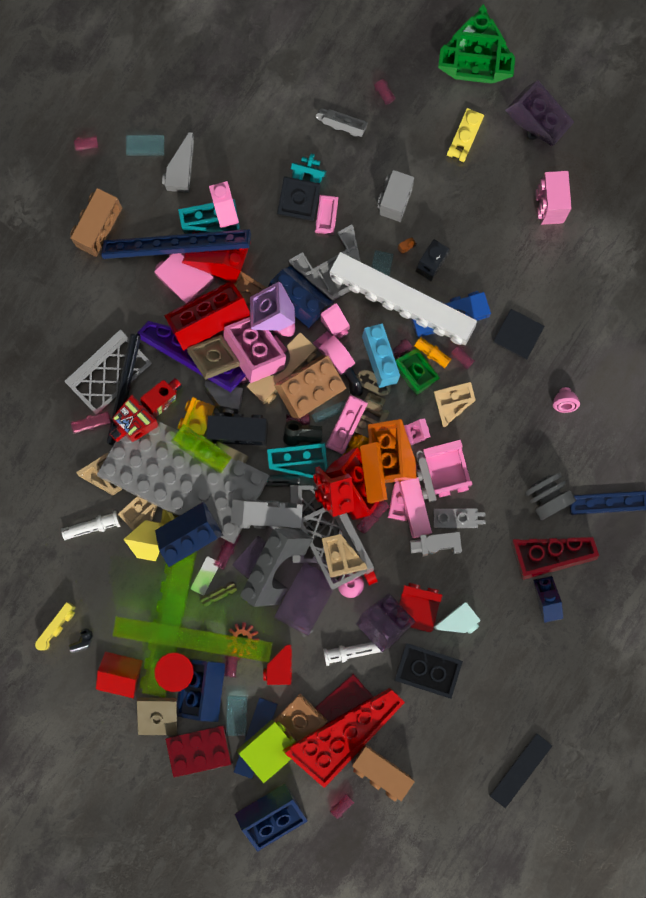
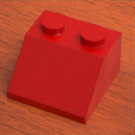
(279, 668)

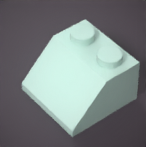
(460, 620)

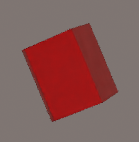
(118, 674)

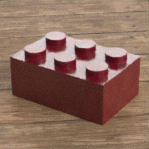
(199, 751)

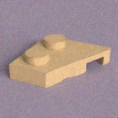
(453, 401)
(90, 472)
(137, 512)
(341, 556)

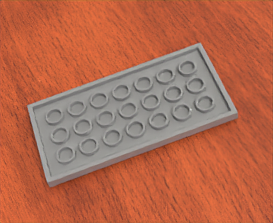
(177, 481)

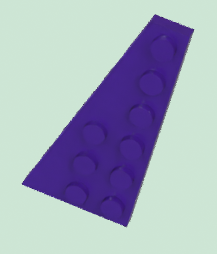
(164, 340)

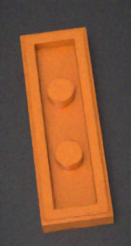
(373, 472)

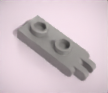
(342, 122)
(424, 475)
(457, 518)

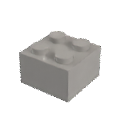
(396, 196)

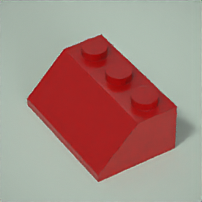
(352, 464)

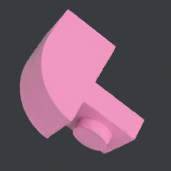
(338, 354)
(417, 431)

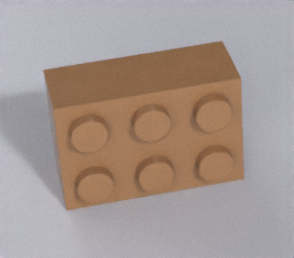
(96, 222)
(310, 386)
(382, 773)

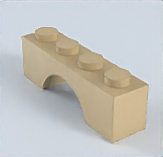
(300, 352)

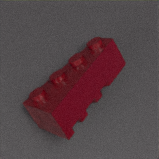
(552, 554)

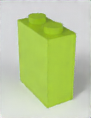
(265, 750)

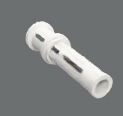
(100, 523)
(344, 653)

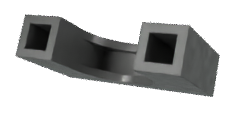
(261, 586)

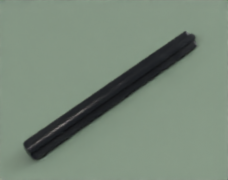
(125, 380)

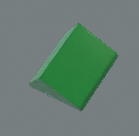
(416, 371)

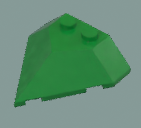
(477, 52)

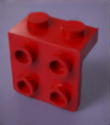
(334, 493)
(421, 606)

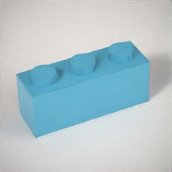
(380, 355)

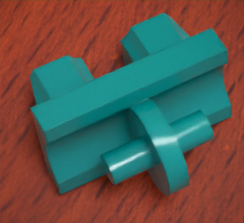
(299, 169)

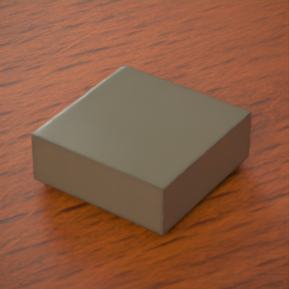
(374, 402)

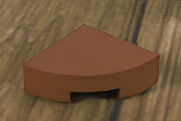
(406, 245)

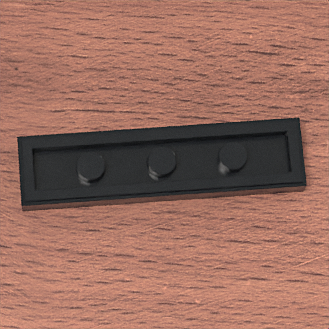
(520, 770)

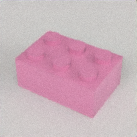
(553, 197)
(255, 350)

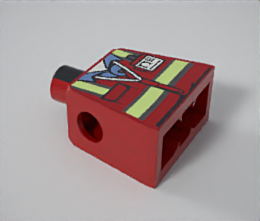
(155, 402)
(132, 421)

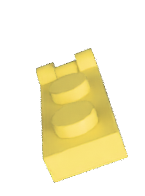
(465, 134)
(54, 627)

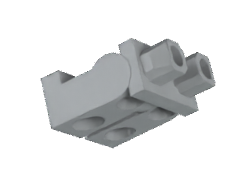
(436, 542)

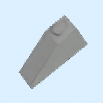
(179, 169)

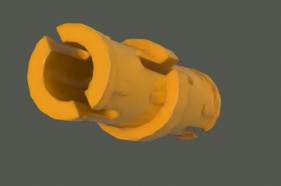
(432, 352)

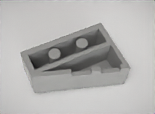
(266, 513)

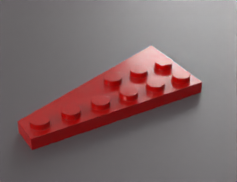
(336, 743)

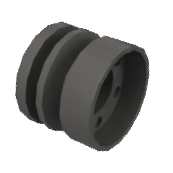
(550, 496)

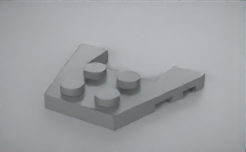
(320, 275)

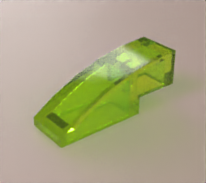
(201, 448)

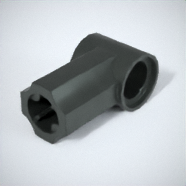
(296, 433)

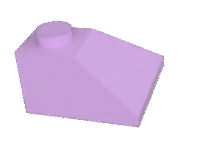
(271, 309)

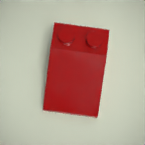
(221, 263)

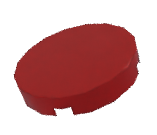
(173, 672)

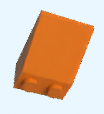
(395, 450)

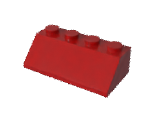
(207, 315)

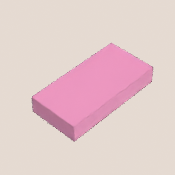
(326, 214)

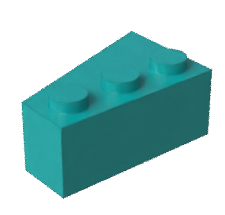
(203, 219)
(298, 459)

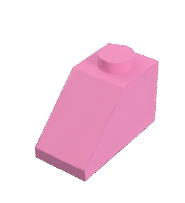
(223, 204)
(335, 321)

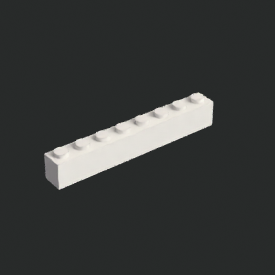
(402, 299)

